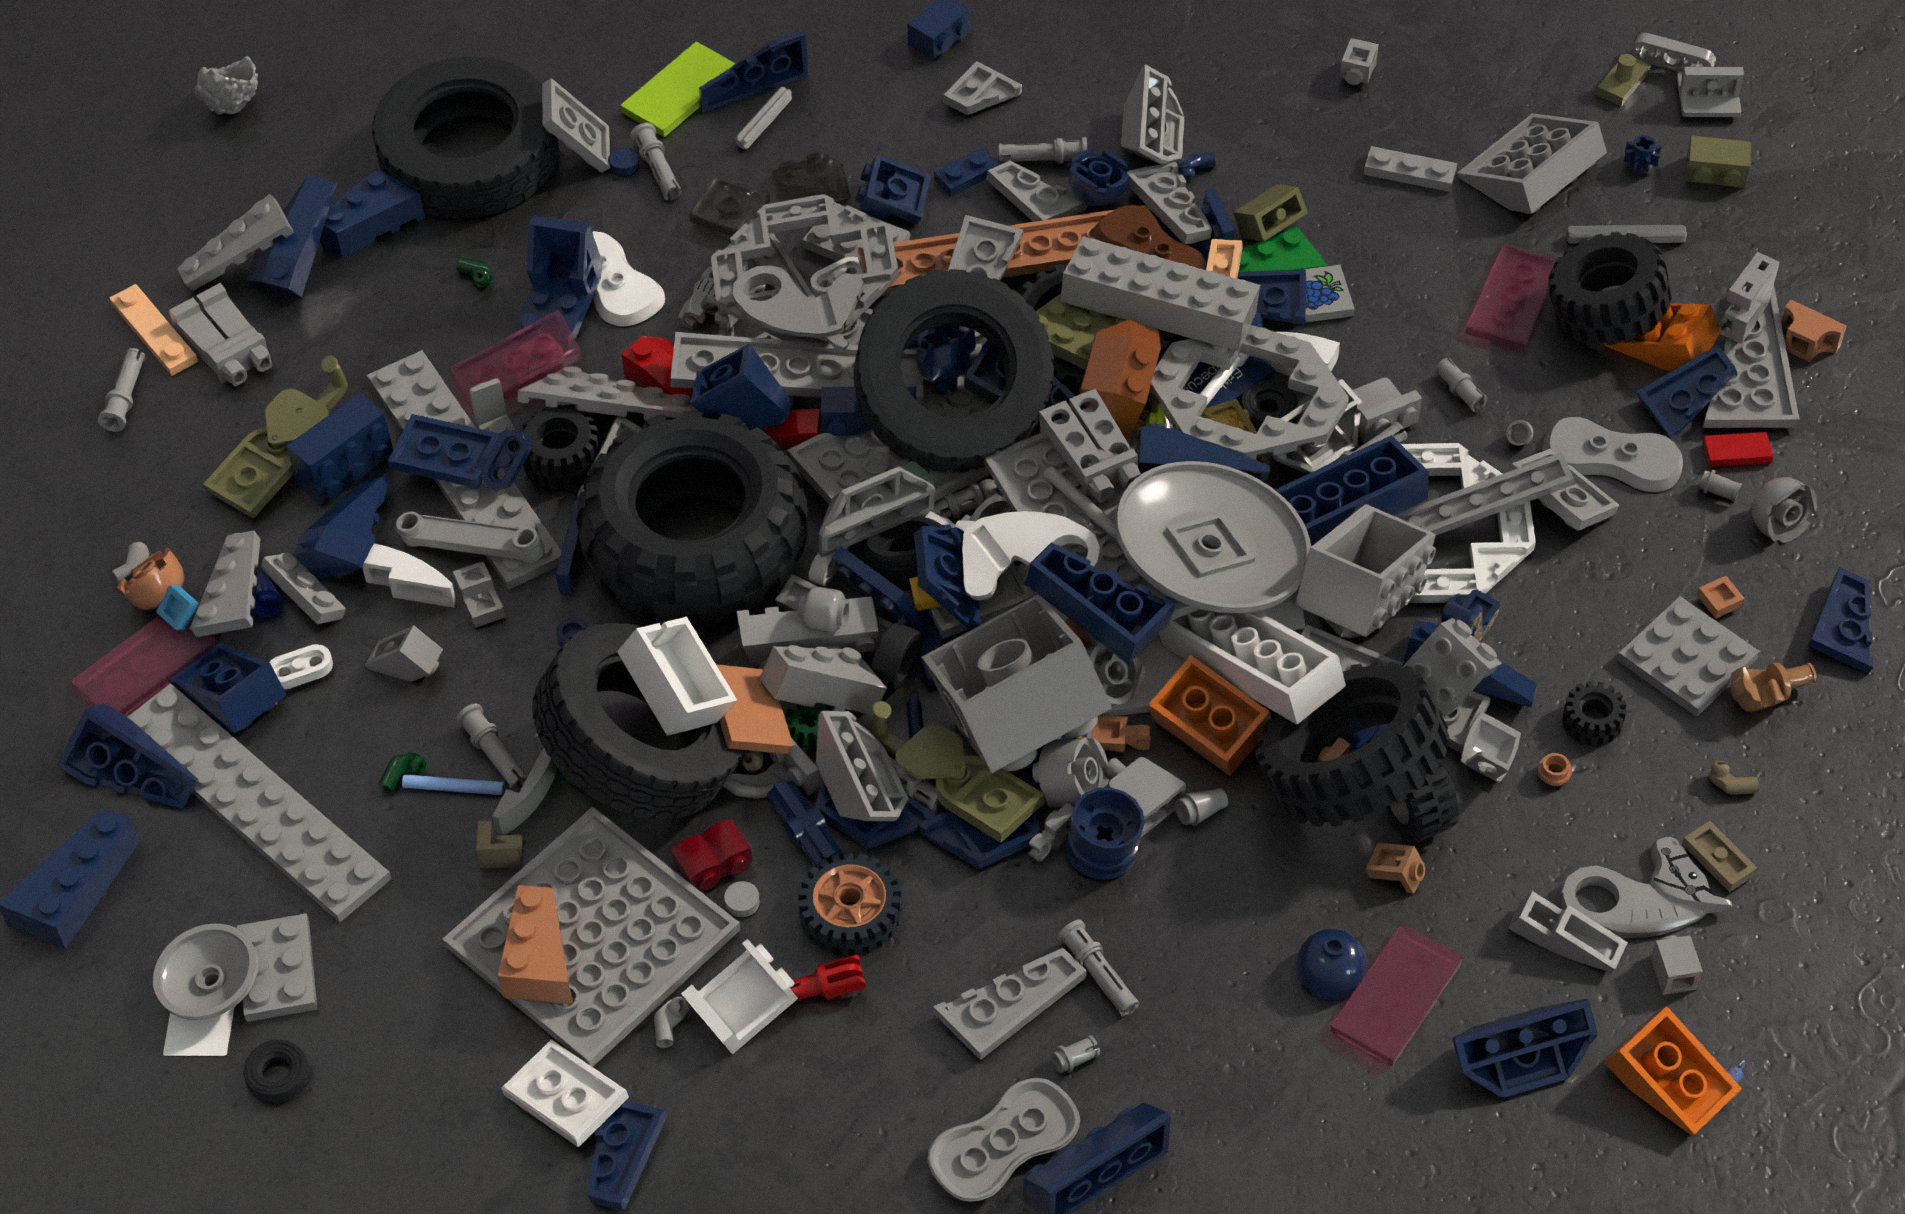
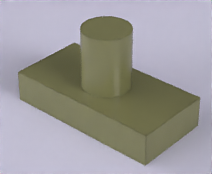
(1623, 79)

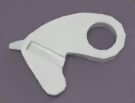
(1001, 539)

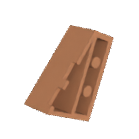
(533, 951)

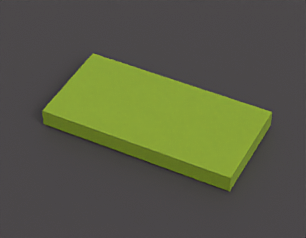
(675, 90)

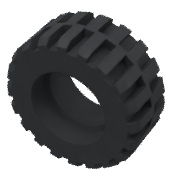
(1616, 312)

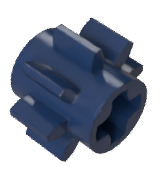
(1642, 153)

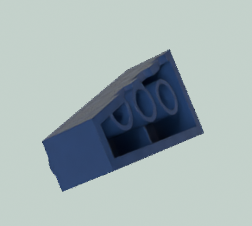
(1099, 602)
(72, 880)

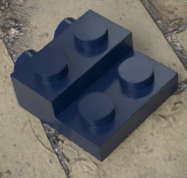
(892, 190)

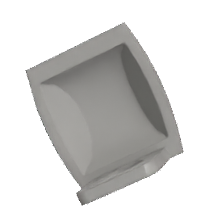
(1490, 747)

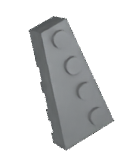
(787, 628)

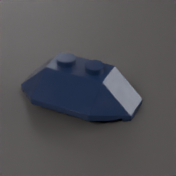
(1527, 1048)

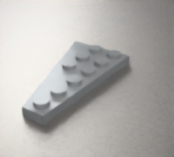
(1762, 388)
(604, 396)

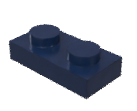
(964, 172)

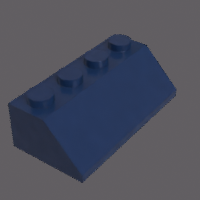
(1098, 1161)

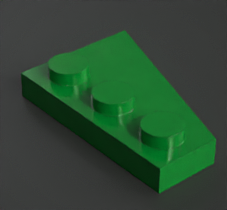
(1281, 252)

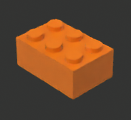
(1209, 715)

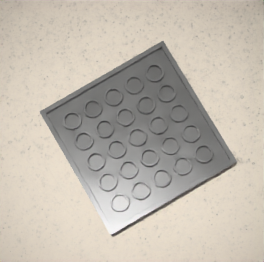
(625, 931)

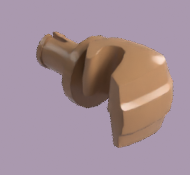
(1765, 688)

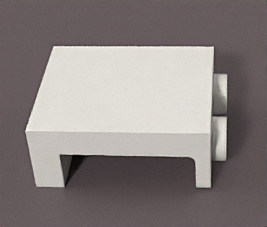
(743, 997)

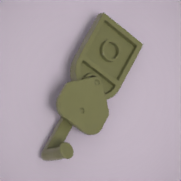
(261, 459)
(964, 784)

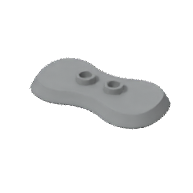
(1640, 460)
(981, 1155)

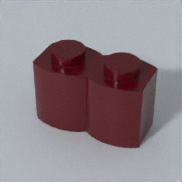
(712, 855)

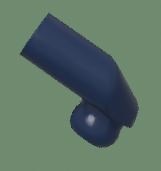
(1195, 161)

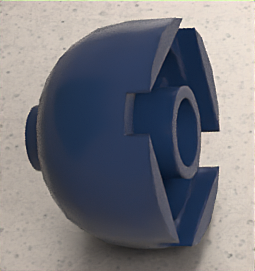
(1098, 178)
(1331, 965)

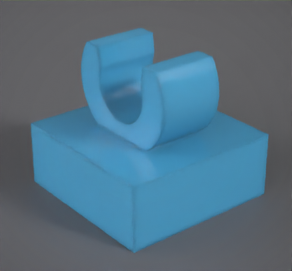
(177, 607)

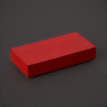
(1737, 449)

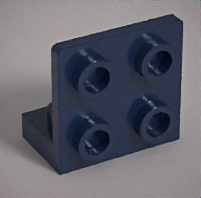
(1217, 218)

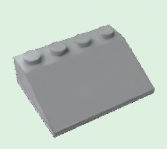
(1535, 161)

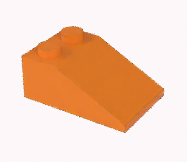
(1673, 1072)

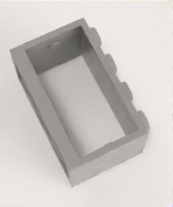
(1365, 570)

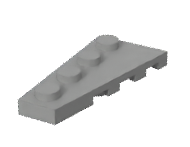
(244, 235)

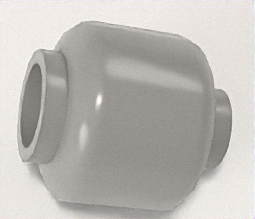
(824, 609)

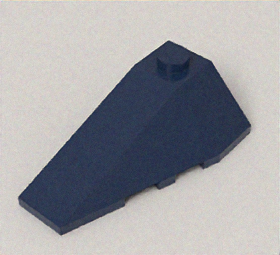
(762, 70)
(290, 259)
(1167, 445)
(1503, 683)
(120, 755)

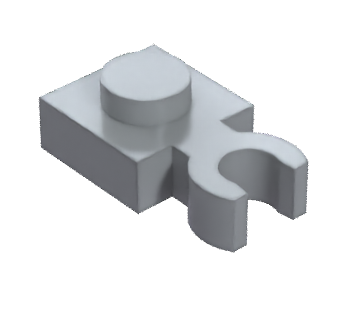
(1055, 833)

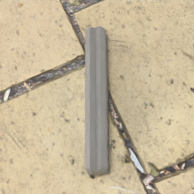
(1653, 233)

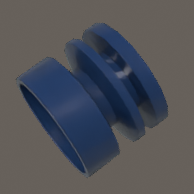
(1104, 833)

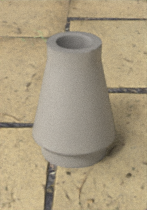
(1198, 806)

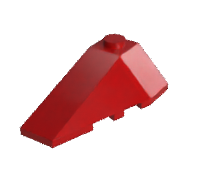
(650, 364)

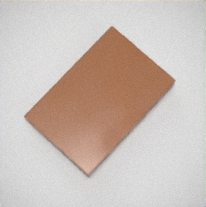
(756, 717)

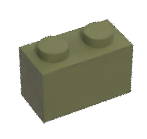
(1718, 161)
(1270, 212)

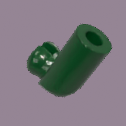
(479, 270)
(401, 765)

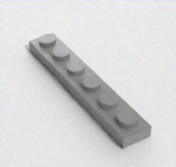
(1491, 495)

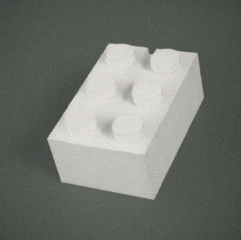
(676, 676)

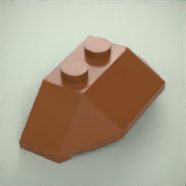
(1122, 370)

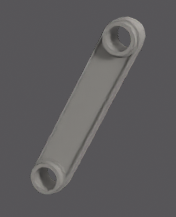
(470, 537)

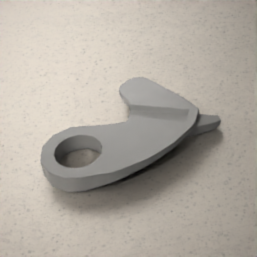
(795, 313)

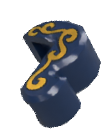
(1476, 611)

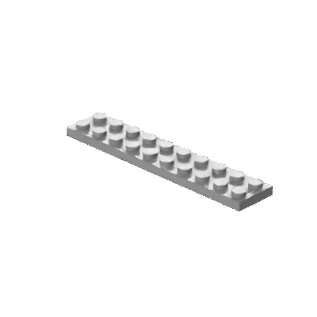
(418, 389)
(263, 806)

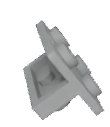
(1710, 91)

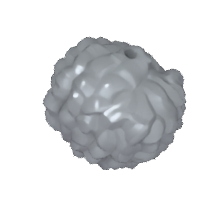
(227, 88)

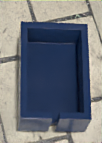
(340, 449)

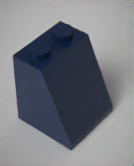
(741, 388)

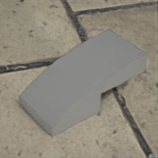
(479, 594)

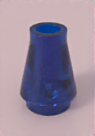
(266, 596)

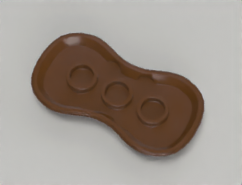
(1140, 231)

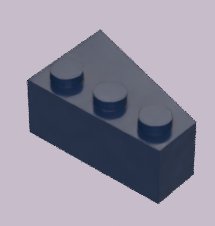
(369, 210)

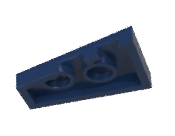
(1686, 390)
(1844, 622)
(622, 1152)

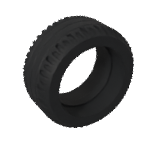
(894, 552)

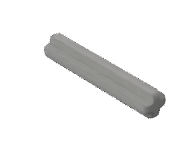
(763, 118)

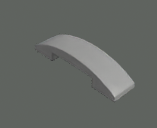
(517, 807)

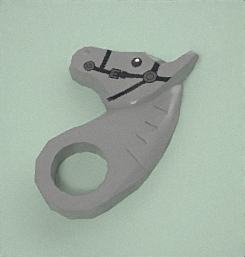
(1670, 902)

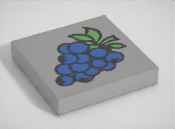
(1327, 294)

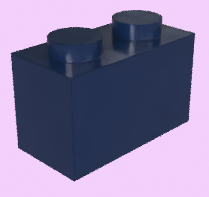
(939, 27)

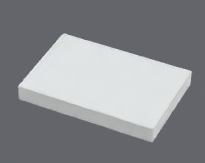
(565, 1093)

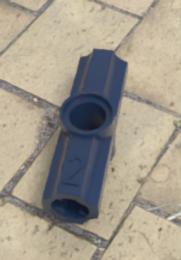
(803, 823)

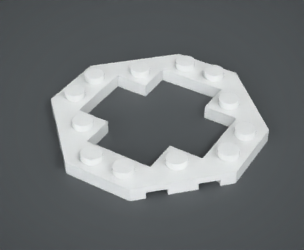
(1488, 560)

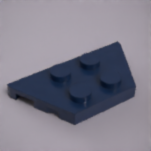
(942, 574)
(873, 832)
(973, 844)

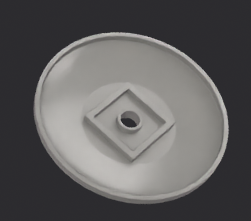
(1195, 503)

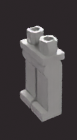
(221, 335)
(1091, 445)

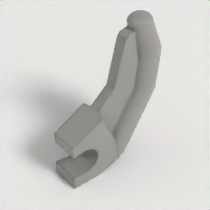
(756, 785)

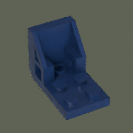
(562, 271)

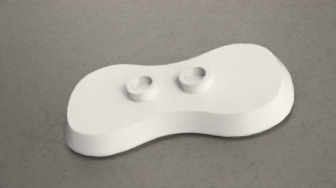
(623, 294)

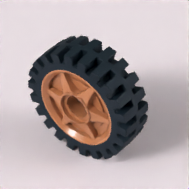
(850, 926)

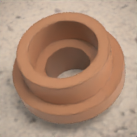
(1554, 762)

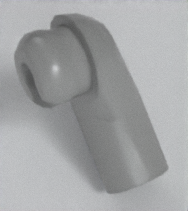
(136, 554)
(667, 1018)

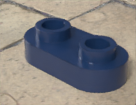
(506, 458)

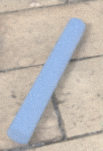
(453, 784)

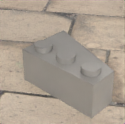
(823, 677)

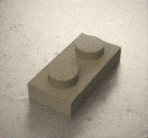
(1719, 856)

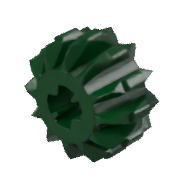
(804, 726)

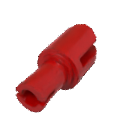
(831, 979)

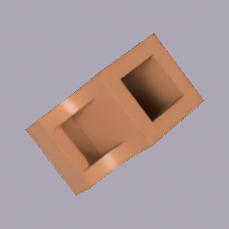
(1810, 331)

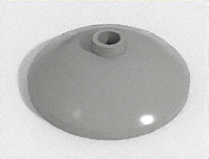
(197, 960)

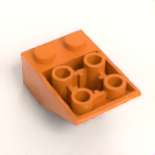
(1676, 339)

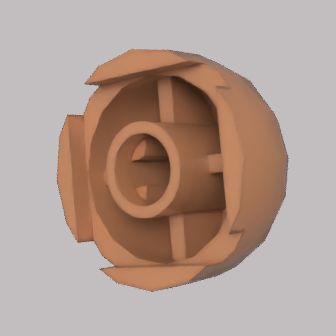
(152, 580)

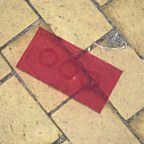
(1512, 297)
(521, 357)
(141, 665)
(1396, 994)

